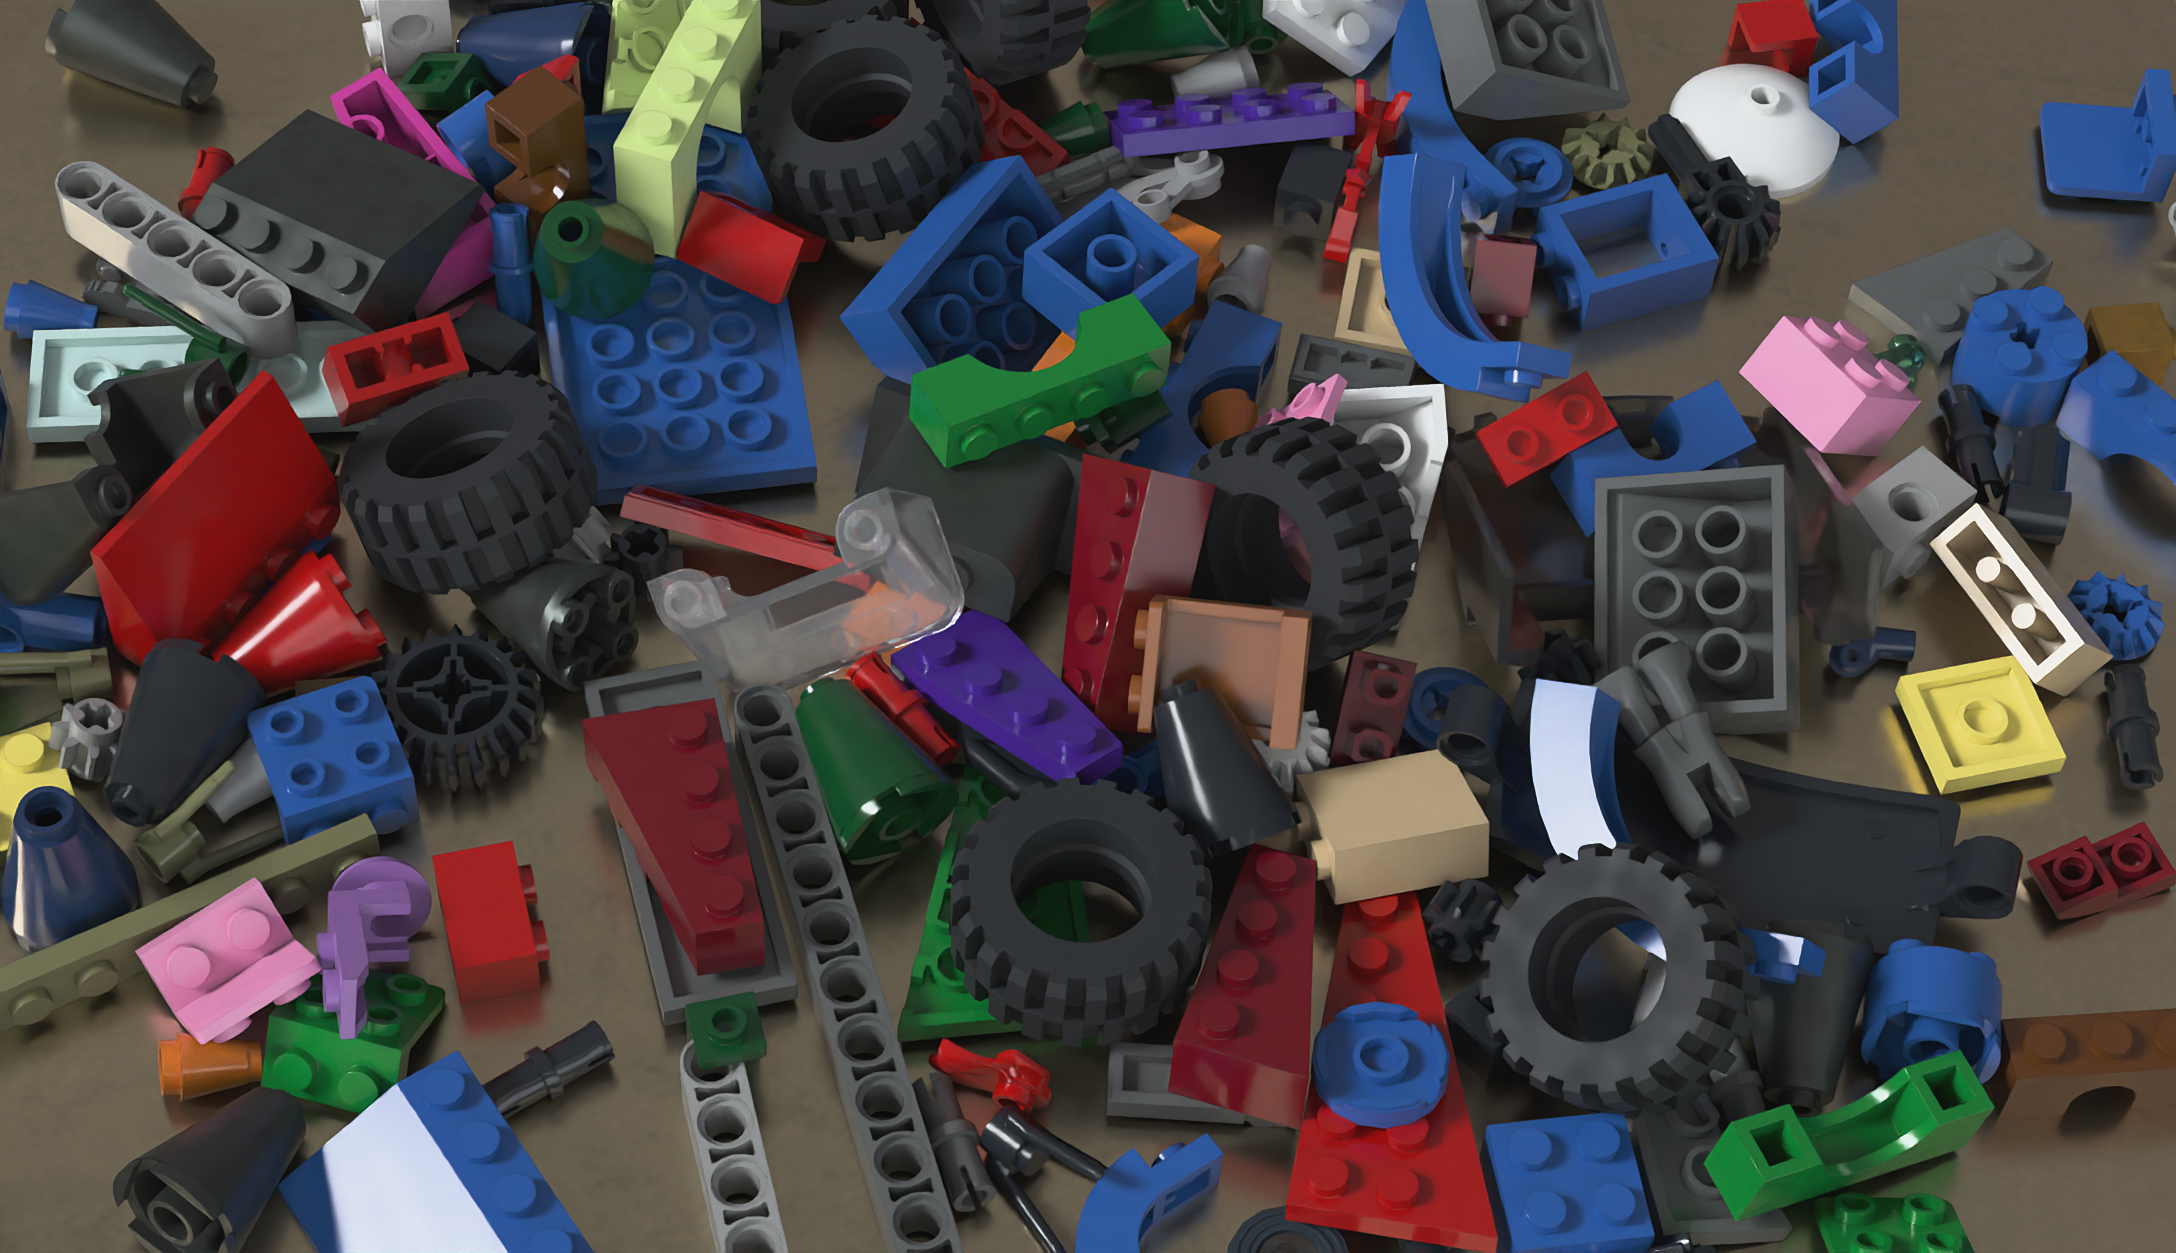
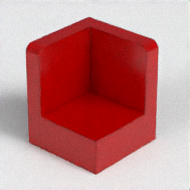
(1777, 27)

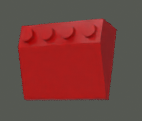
(216, 527)

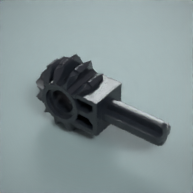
(1732, 213)

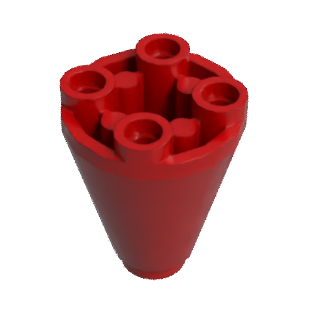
(303, 629)

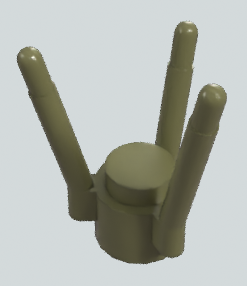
(78, 674)
(174, 843)

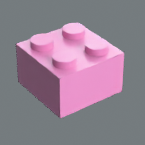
(1831, 385)

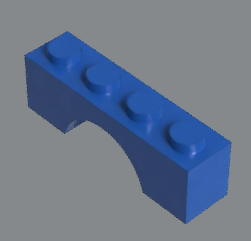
(1220, 353)
(2121, 411)

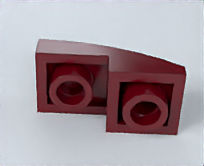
(2102, 875)

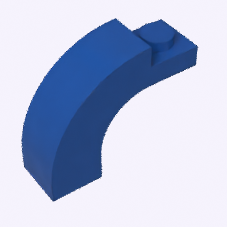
(1138, 1198)

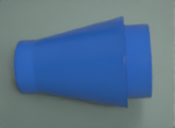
(43, 308)

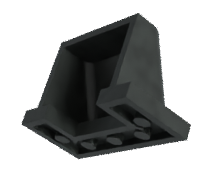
(1001, 515)

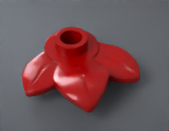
(1009, 1076)

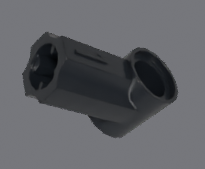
(2036, 491)

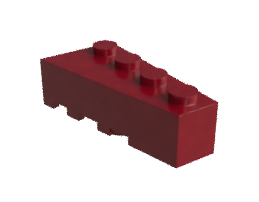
(1132, 541)
(681, 813)
(1251, 1007)

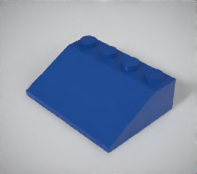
(961, 280)
(429, 1175)

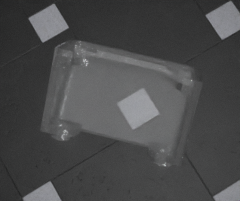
(884, 595)

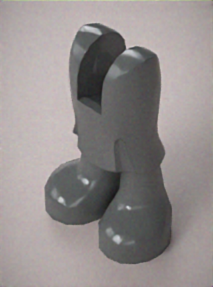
(1683, 751)

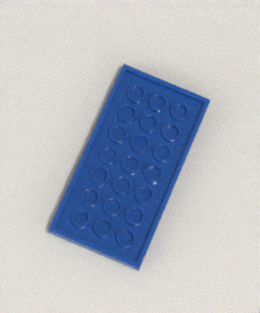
(696, 377)

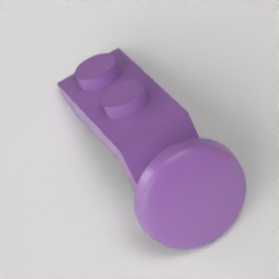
(369, 920)

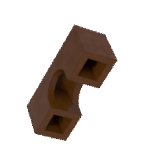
(543, 134)
(2063, 1056)

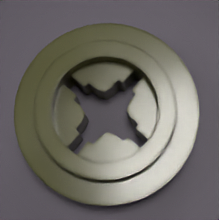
(1621, 166)

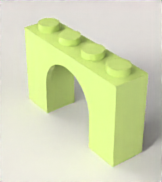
(699, 80)

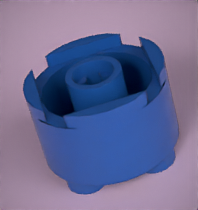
(2020, 354)
(1931, 1004)

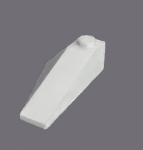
(1409, 434)

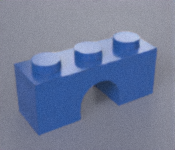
(1858, 82)
(1692, 433)

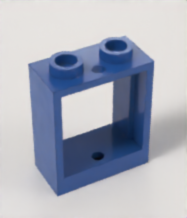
(1657, 206)

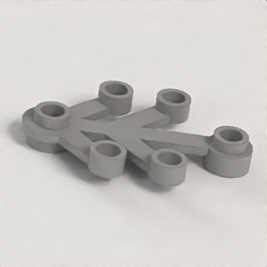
(1165, 183)

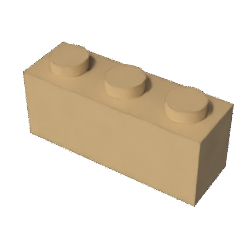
(2021, 600)

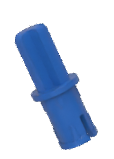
(511, 260)

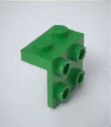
(349, 1074)
(1890, 1224)

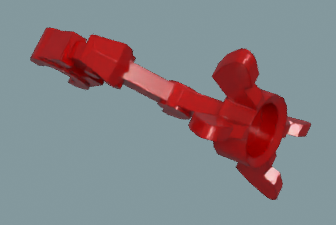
(1374, 123)

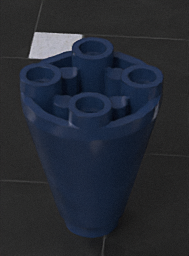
(62, 871)

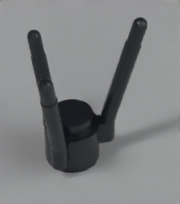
(1024, 1146)

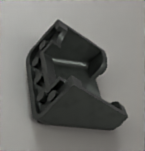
(141, 434)

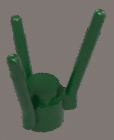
(205, 343)

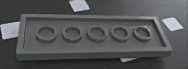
(670, 967)

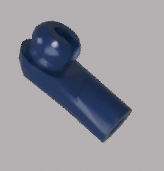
(1860, 654)

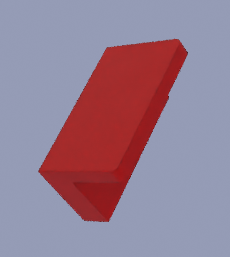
(746, 245)

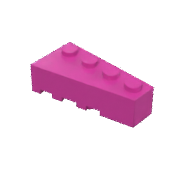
(383, 112)

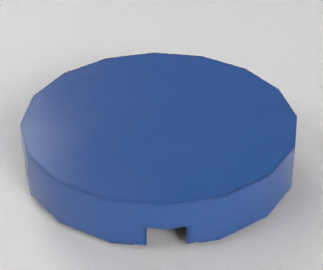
(1380, 1065)

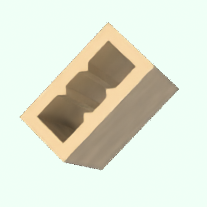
(1391, 826)

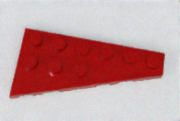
(1407, 1178)

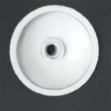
(1761, 123)

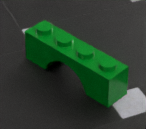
(977, 409)
(1907, 1120)

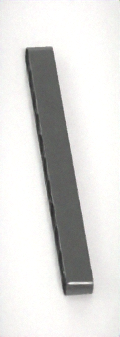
(840, 971)

